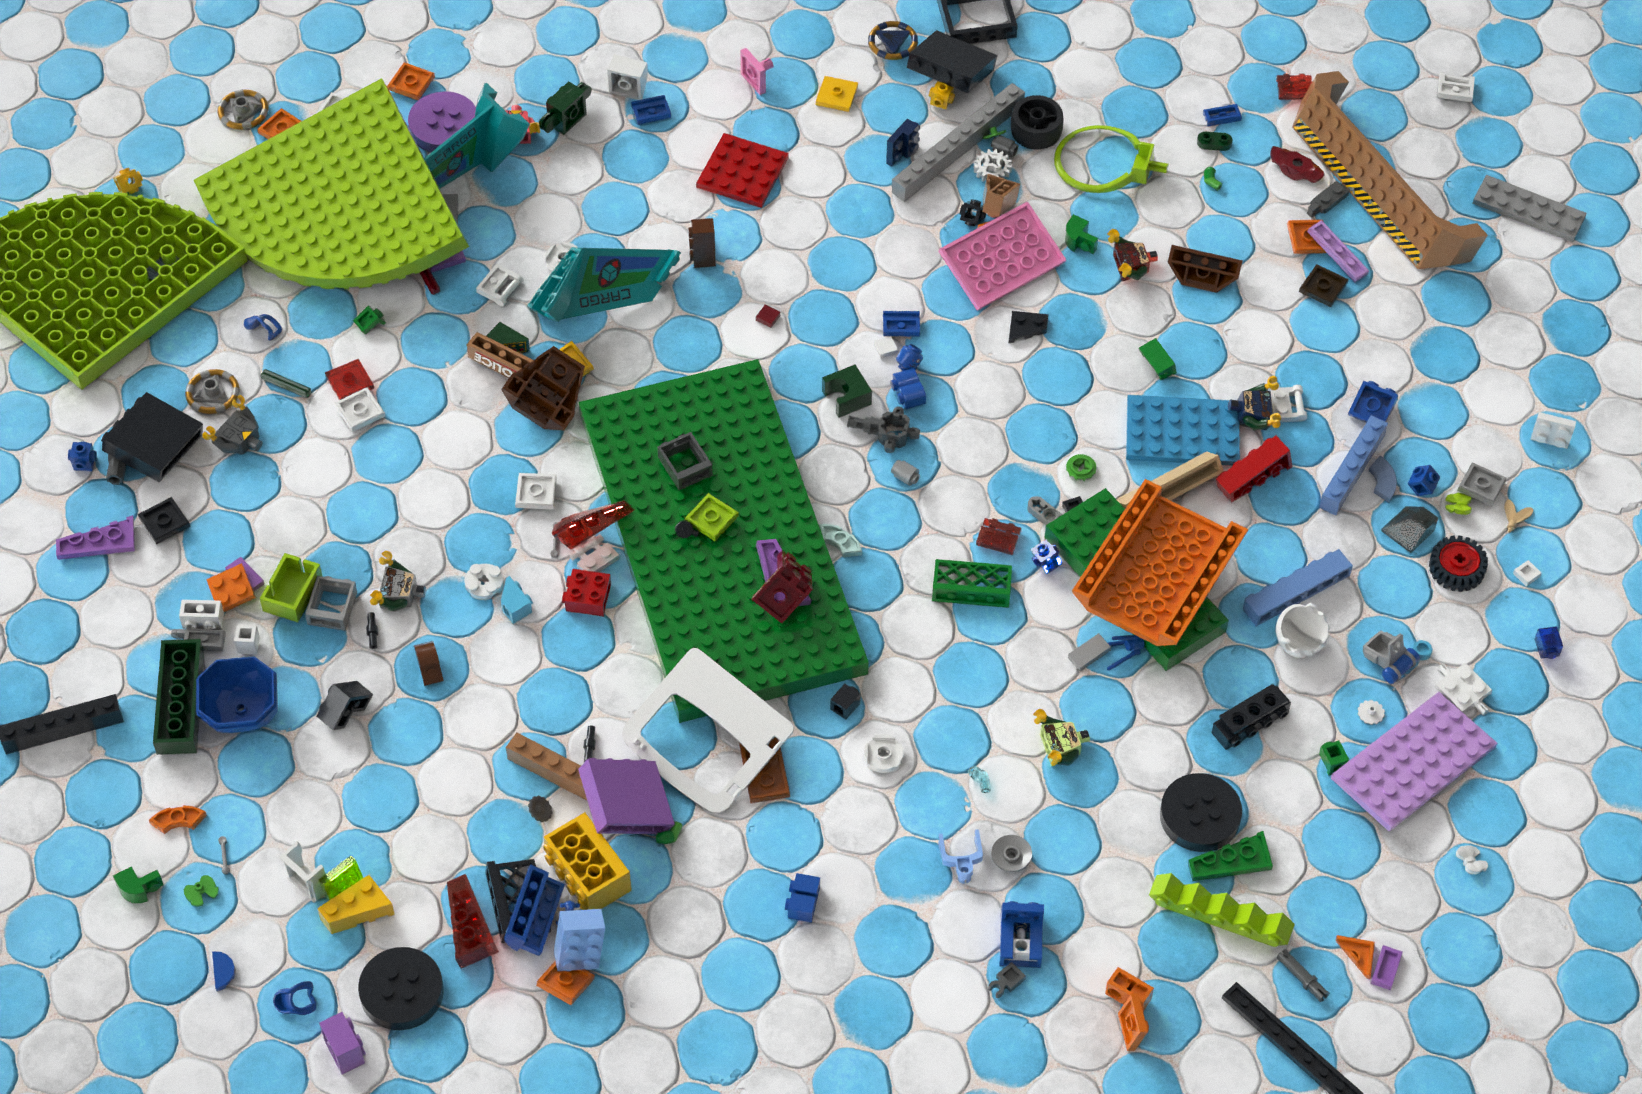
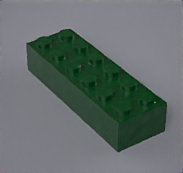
(175, 713)

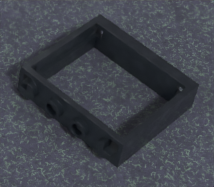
(979, 34)

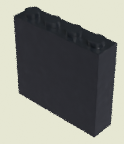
(952, 61)
(152, 436)

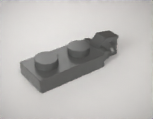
(1328, 199)

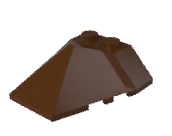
(546, 389)

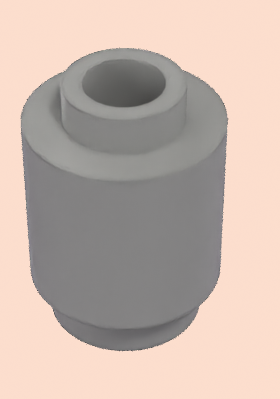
(905, 472)

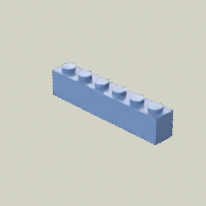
(1353, 465)
(1297, 587)

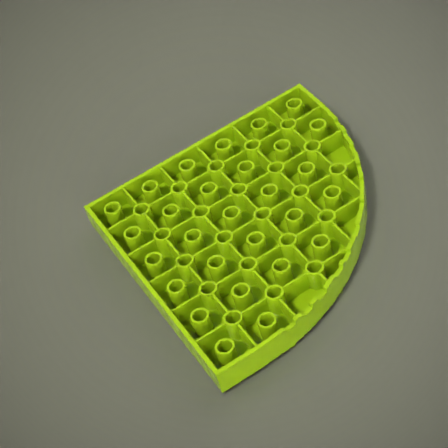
(336, 198)
(81, 281)

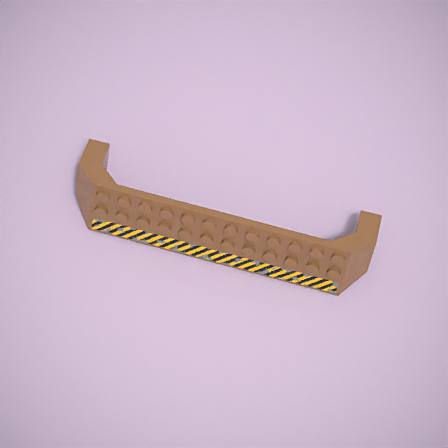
(1376, 184)

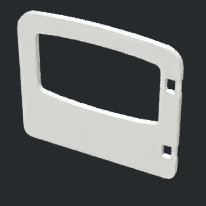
(730, 705)

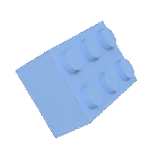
(579, 939)

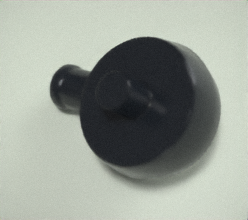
(685, 529)

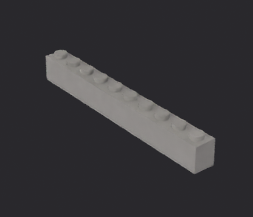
(956, 143)

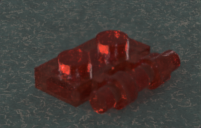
(1293, 86)
(996, 539)

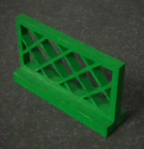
(971, 593)

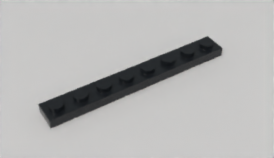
(1288, 1041)

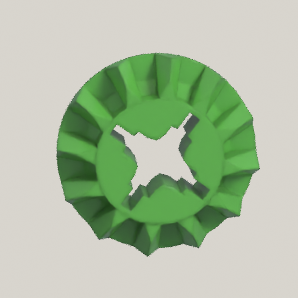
(1076, 462)

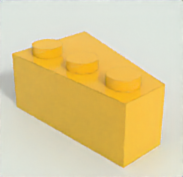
(355, 905)

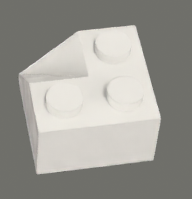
(627, 77)

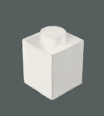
(246, 639)

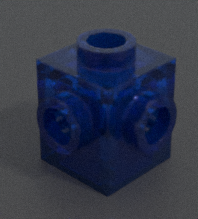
(1046, 552)

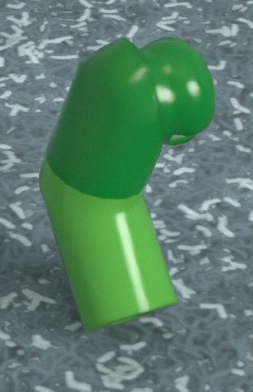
(1209, 178)
(669, 836)

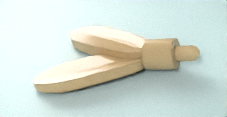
(1513, 517)

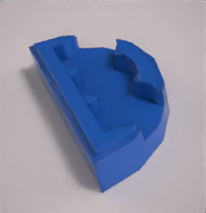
(223, 970)

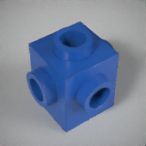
(82, 456)
(1424, 480)

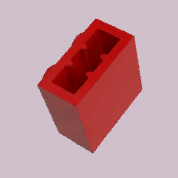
(587, 592)

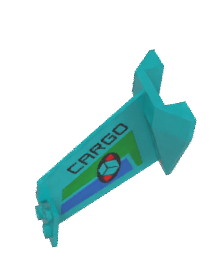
(482, 140)
(602, 281)

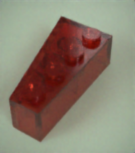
(470, 930)

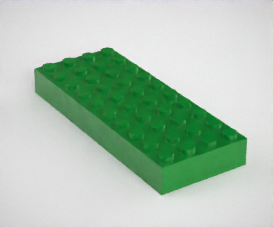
(1078, 538)

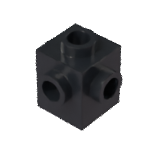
(967, 215)

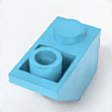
(514, 602)

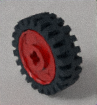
(1458, 563)

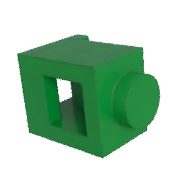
(1333, 756)

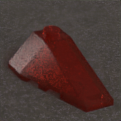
(583, 525)

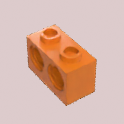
(1123, 984)

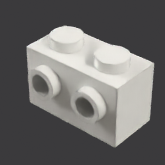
(201, 614)

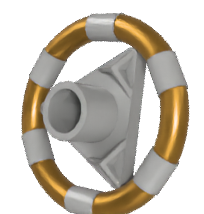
(243, 109)
(211, 391)

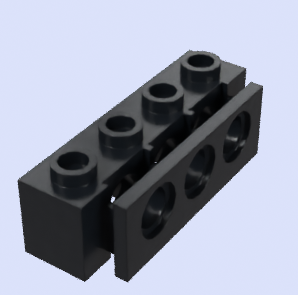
(1251, 716)

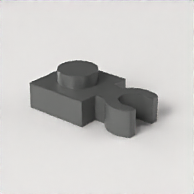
(1007, 978)

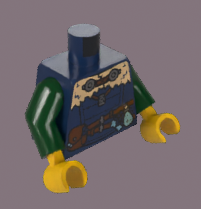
(1255, 406)

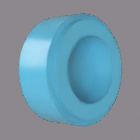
(1423, 648)

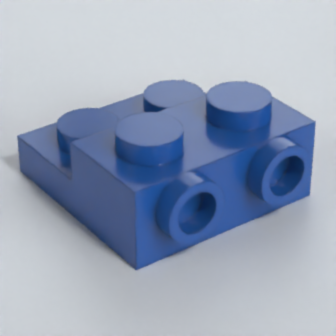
(1373, 401)

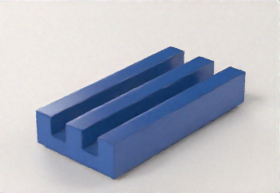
(1222, 117)

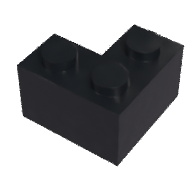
(342, 702)

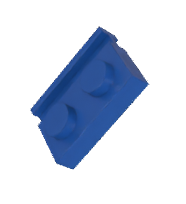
(651, 109)
(901, 323)

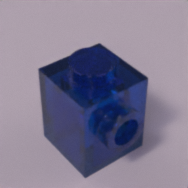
(1548, 642)

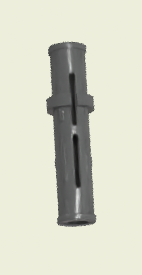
(1309, 982)

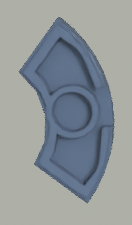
(1384, 477)

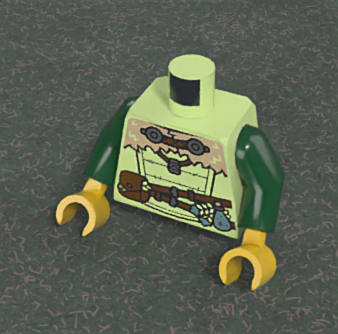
(1060, 739)

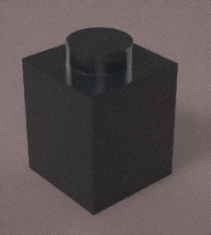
(845, 701)

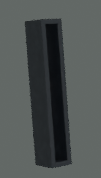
(60, 724)

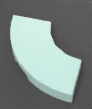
(841, 540)

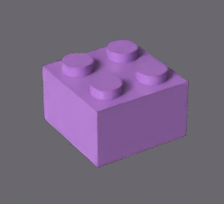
(343, 1042)

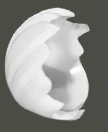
(1302, 630)

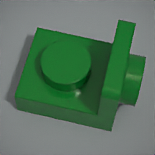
(369, 319)

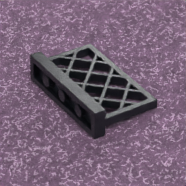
(497, 893)

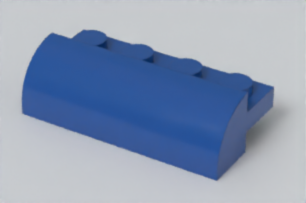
(533, 911)

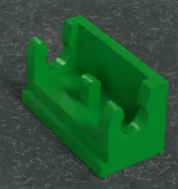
(1158, 359)

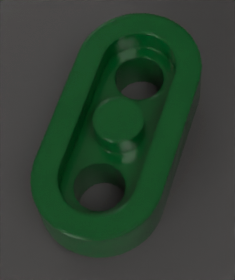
(1214, 141)

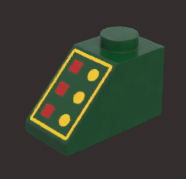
(510, 338)

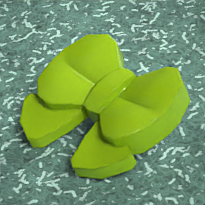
(1461, 501)

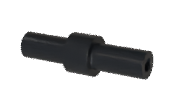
(372, 630)
(589, 742)

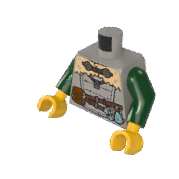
(397, 586)

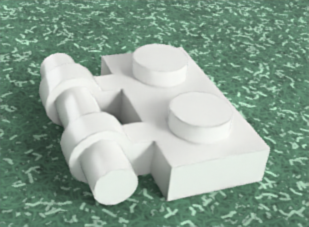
(599, 559)

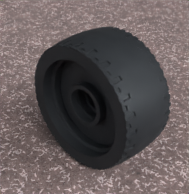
(1037, 122)

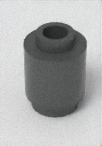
(1006, 145)

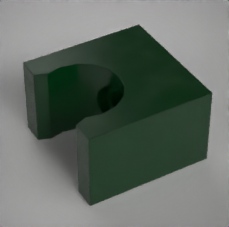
(853, 385)

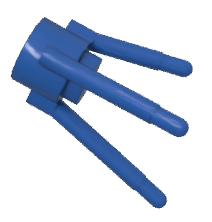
(1132, 643)

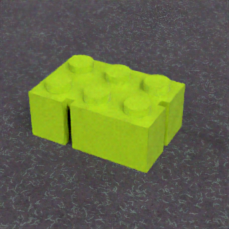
(290, 587)

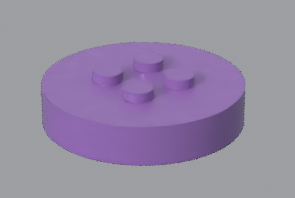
(438, 118)

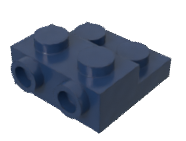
(903, 142)

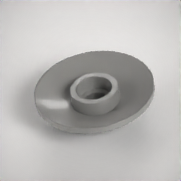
(1014, 846)

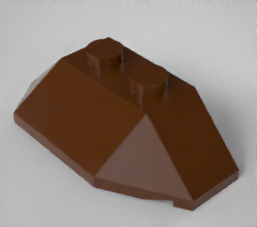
(1203, 269)

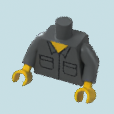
(237, 433)

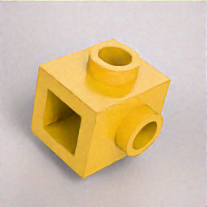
(941, 95)
(122, 181)

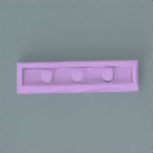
(1338, 251)

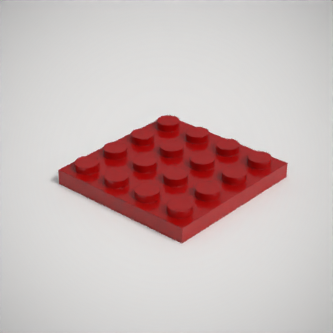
(742, 170)

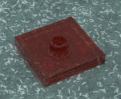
(349, 379)

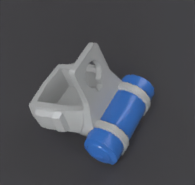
(1390, 655)

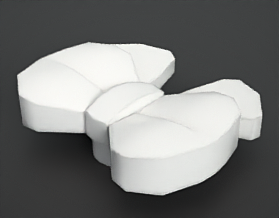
(1468, 854)

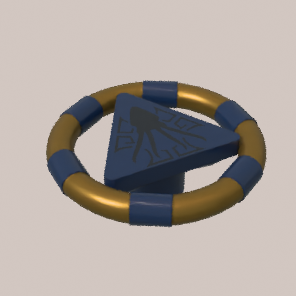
(892, 39)

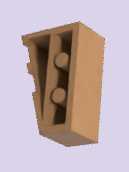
(999, 195)

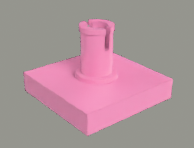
(754, 70)

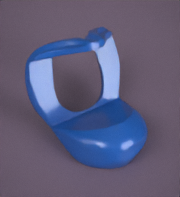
(254, 321)
(284, 999)

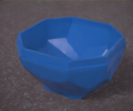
(237, 685)

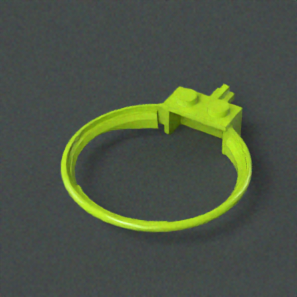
(1139, 173)

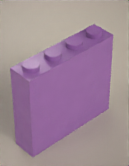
(626, 796)

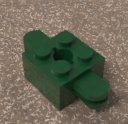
(565, 108)

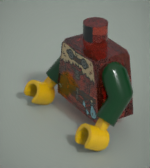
(1130, 257)

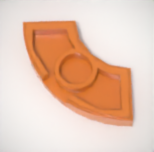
(177, 817)

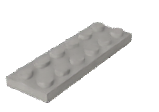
(1529, 208)

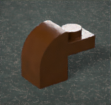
(428, 663)

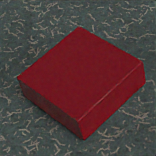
(768, 316)

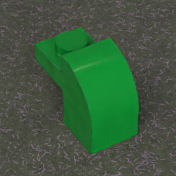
(1077, 235)
(135, 889)

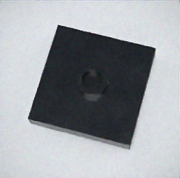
(164, 520)

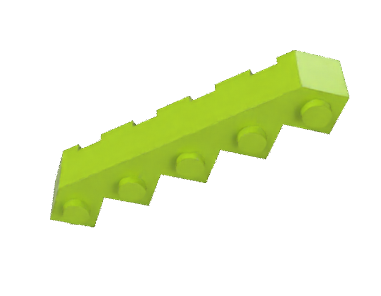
(1221, 911)

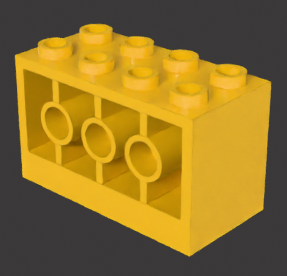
(586, 863)

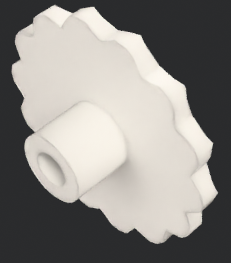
(1371, 712)

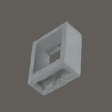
(325, 618)

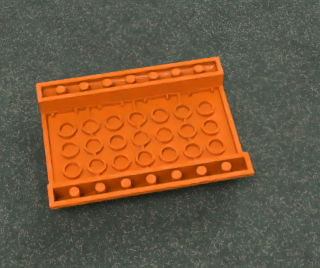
(1156, 567)

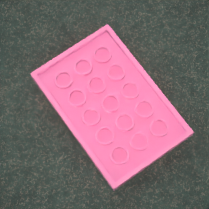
(1002, 255)

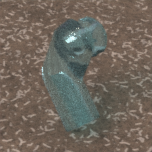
(981, 777)

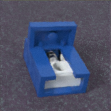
(1022, 919)

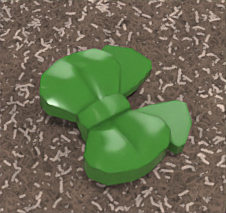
(194, 892)

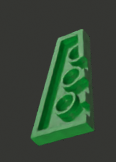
(1242, 857)

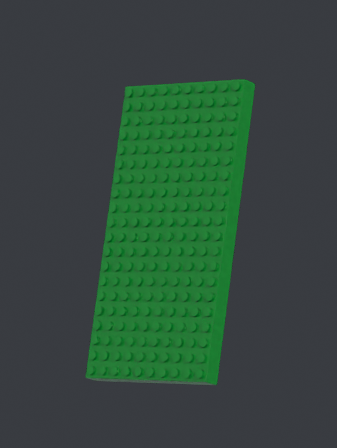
(702, 588)

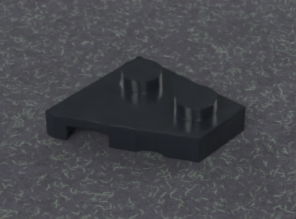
(1027, 325)

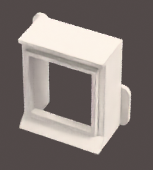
(299, 875)

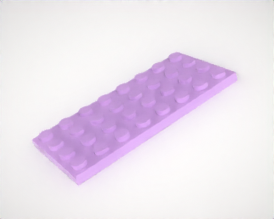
(1413, 761)

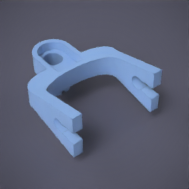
(962, 863)

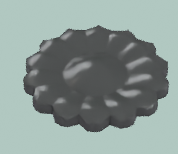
(540, 808)

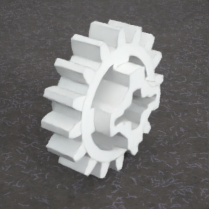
(992, 164)

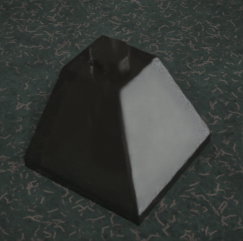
(1411, 527)

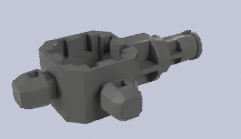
(877, 427)

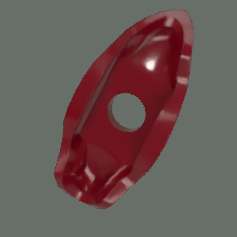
(1284, 159)

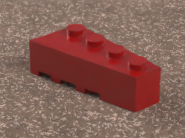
(1255, 468)

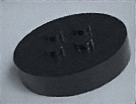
(1200, 812)
(400, 988)

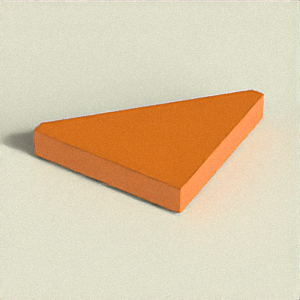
(1359, 952)

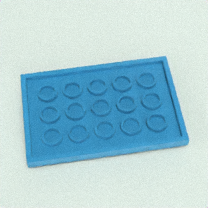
(1180, 429)

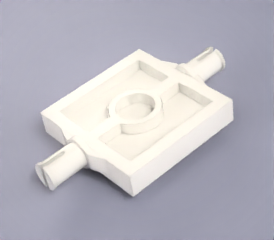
(1463, 688)

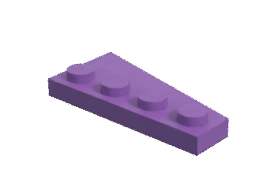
(111, 539)
(768, 554)

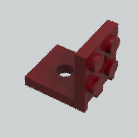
(789, 579)

